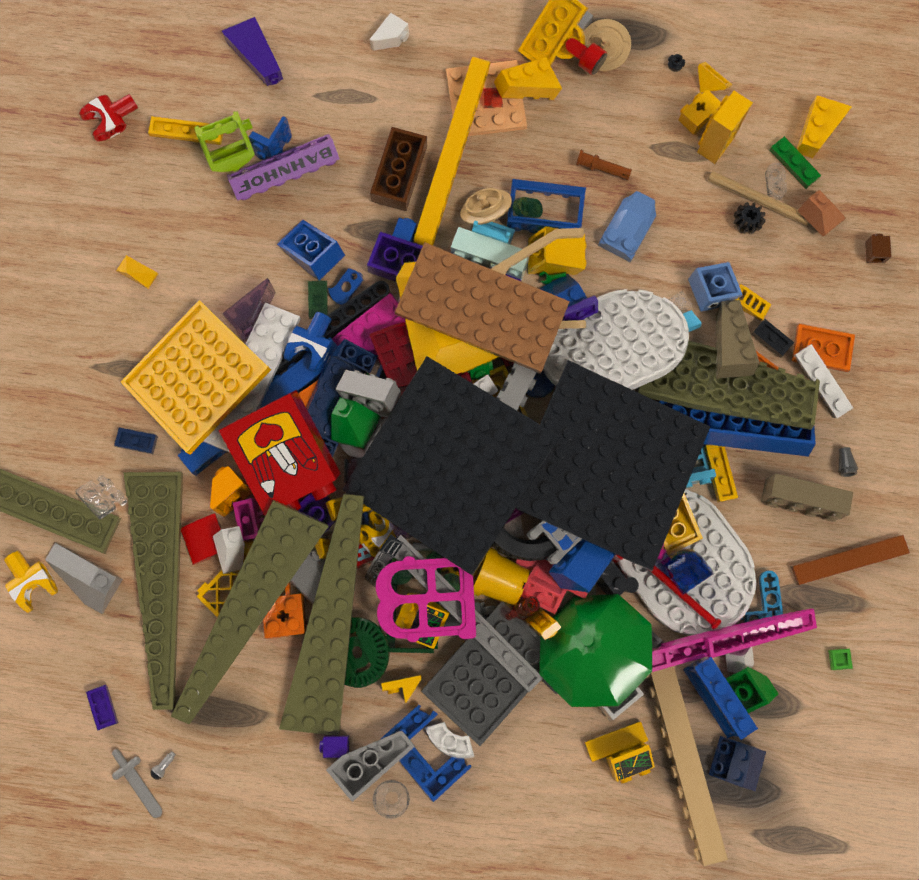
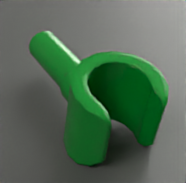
(551, 277)

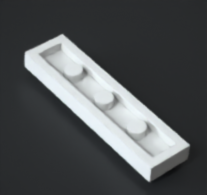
(828, 387)

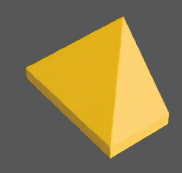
(711, 79)
(137, 272)

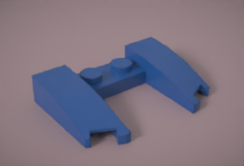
(431, 782)

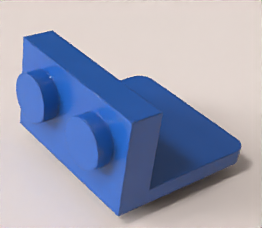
(265, 147)

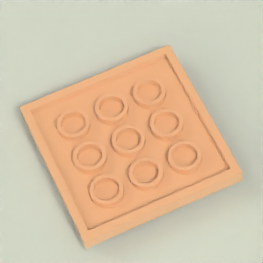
(488, 120)

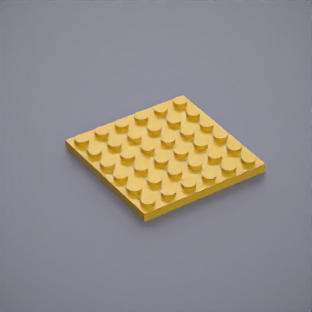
(195, 377)

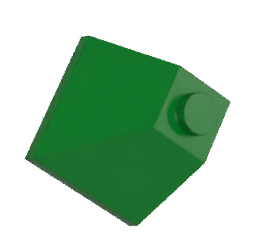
(353, 423)
(752, 688)

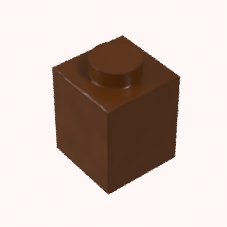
(878, 249)

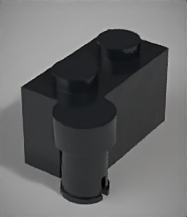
(614, 582)

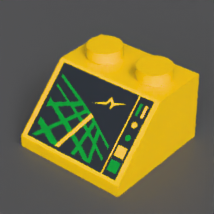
(409, 618)
(631, 762)

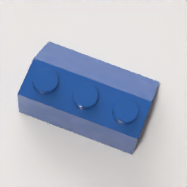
(567, 289)
(581, 567)

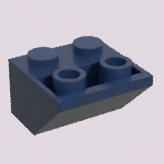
(737, 763)

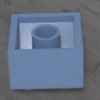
(714, 285)

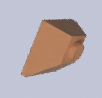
(821, 213)

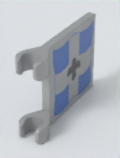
(560, 539)

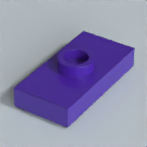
(102, 707)

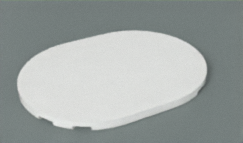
(627, 341)
(723, 594)

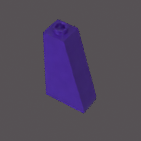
(254, 50)

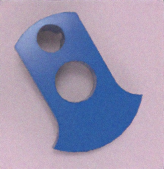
(338, 294)

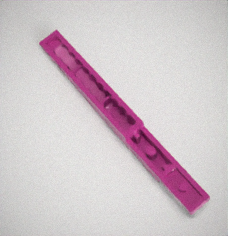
(731, 638)

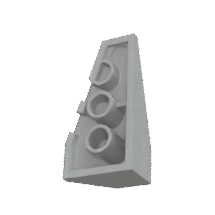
(364, 766)

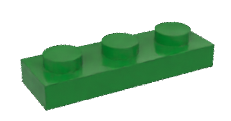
(795, 162)

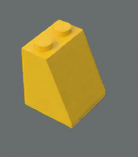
(558, 256)

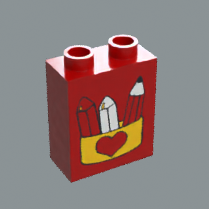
(281, 453)

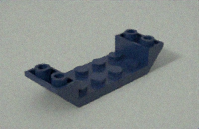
(325, 397)

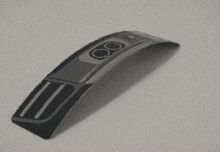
(383, 558)

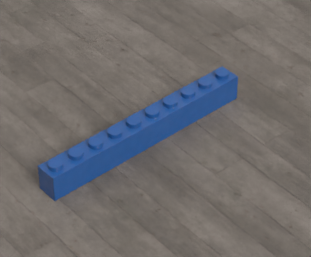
(295, 378)

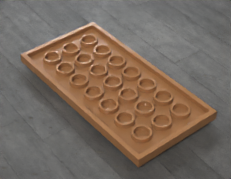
(482, 307)

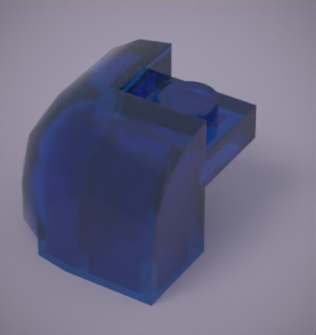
(685, 569)

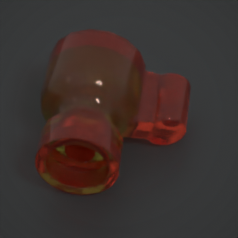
(524, 608)

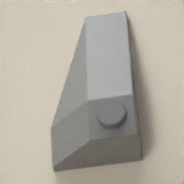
(87, 580)

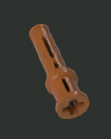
(593, 162)

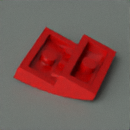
(199, 538)

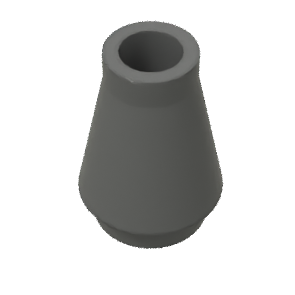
(847, 463)

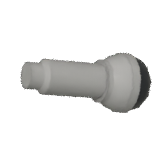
(158, 771)

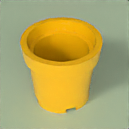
(500, 578)

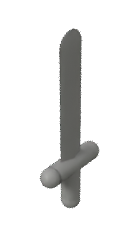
(127, 769)

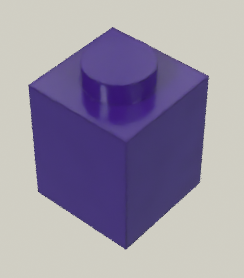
(334, 746)

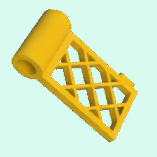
(206, 587)

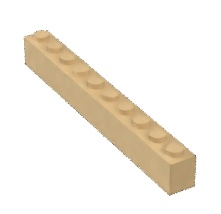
(686, 767)

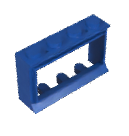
(534, 225)
(721, 694)

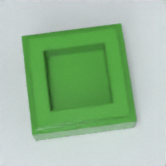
(840, 659)

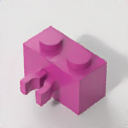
(248, 517)

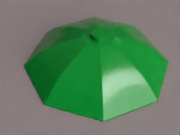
(597, 651)

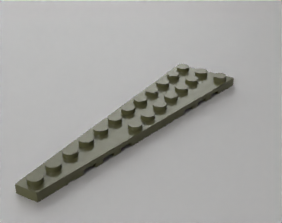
(156, 536)
(270, 565)
(320, 673)

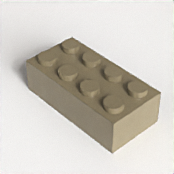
(807, 497)

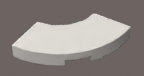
(449, 743)

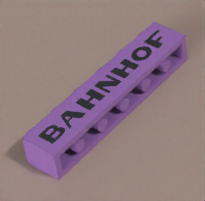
(283, 167)

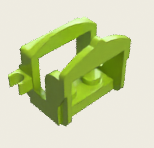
(230, 156)

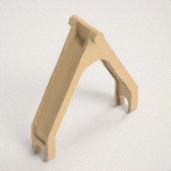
(566, 233)

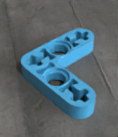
(764, 585)

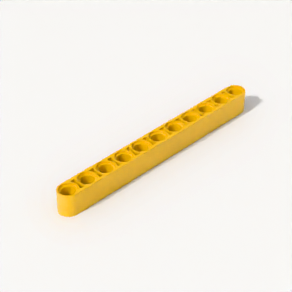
(452, 151)

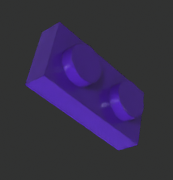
(582, 310)

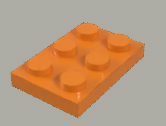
(832, 346)

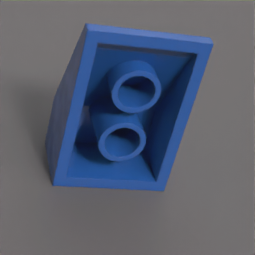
(312, 249)

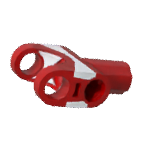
(110, 113)

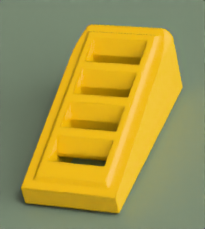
(754, 297)

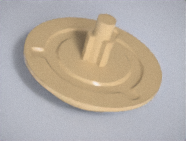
(612, 38)
(485, 206)

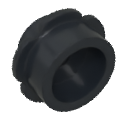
(675, 67)

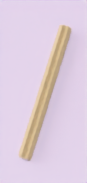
(757, 197)

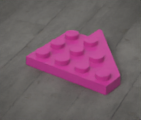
(375, 319)

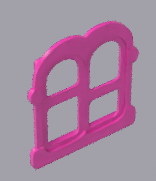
(390, 600)

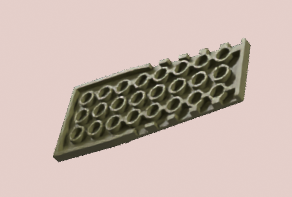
(765, 396)

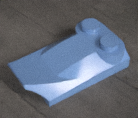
(629, 226)

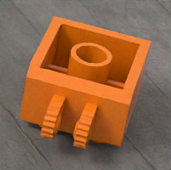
(294, 625)

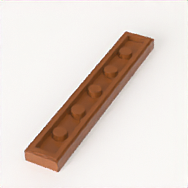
(850, 560)

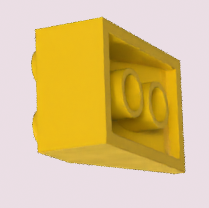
(683, 529)

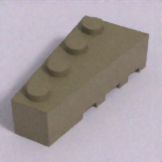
(734, 342)

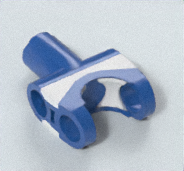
(310, 340)

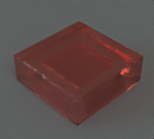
(492, 98)

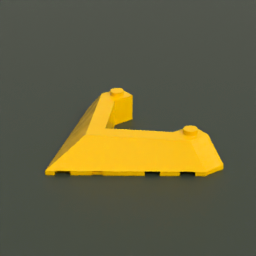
(441, 348)

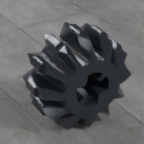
(745, 214)

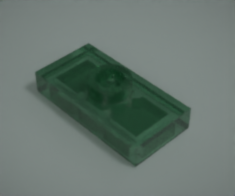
(317, 297)

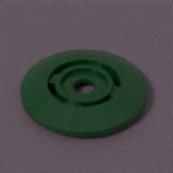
(374, 651)

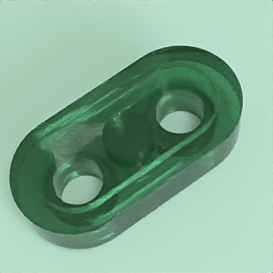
(527, 207)

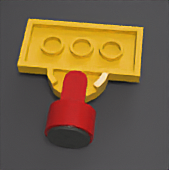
(559, 35)

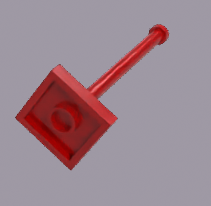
(686, 598)

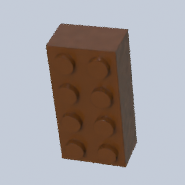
(399, 169)

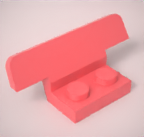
(543, 586)

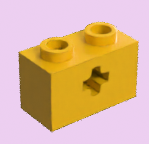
(699, 111)

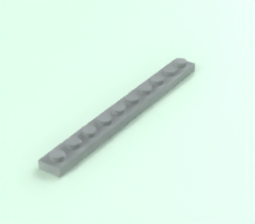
(485, 633)

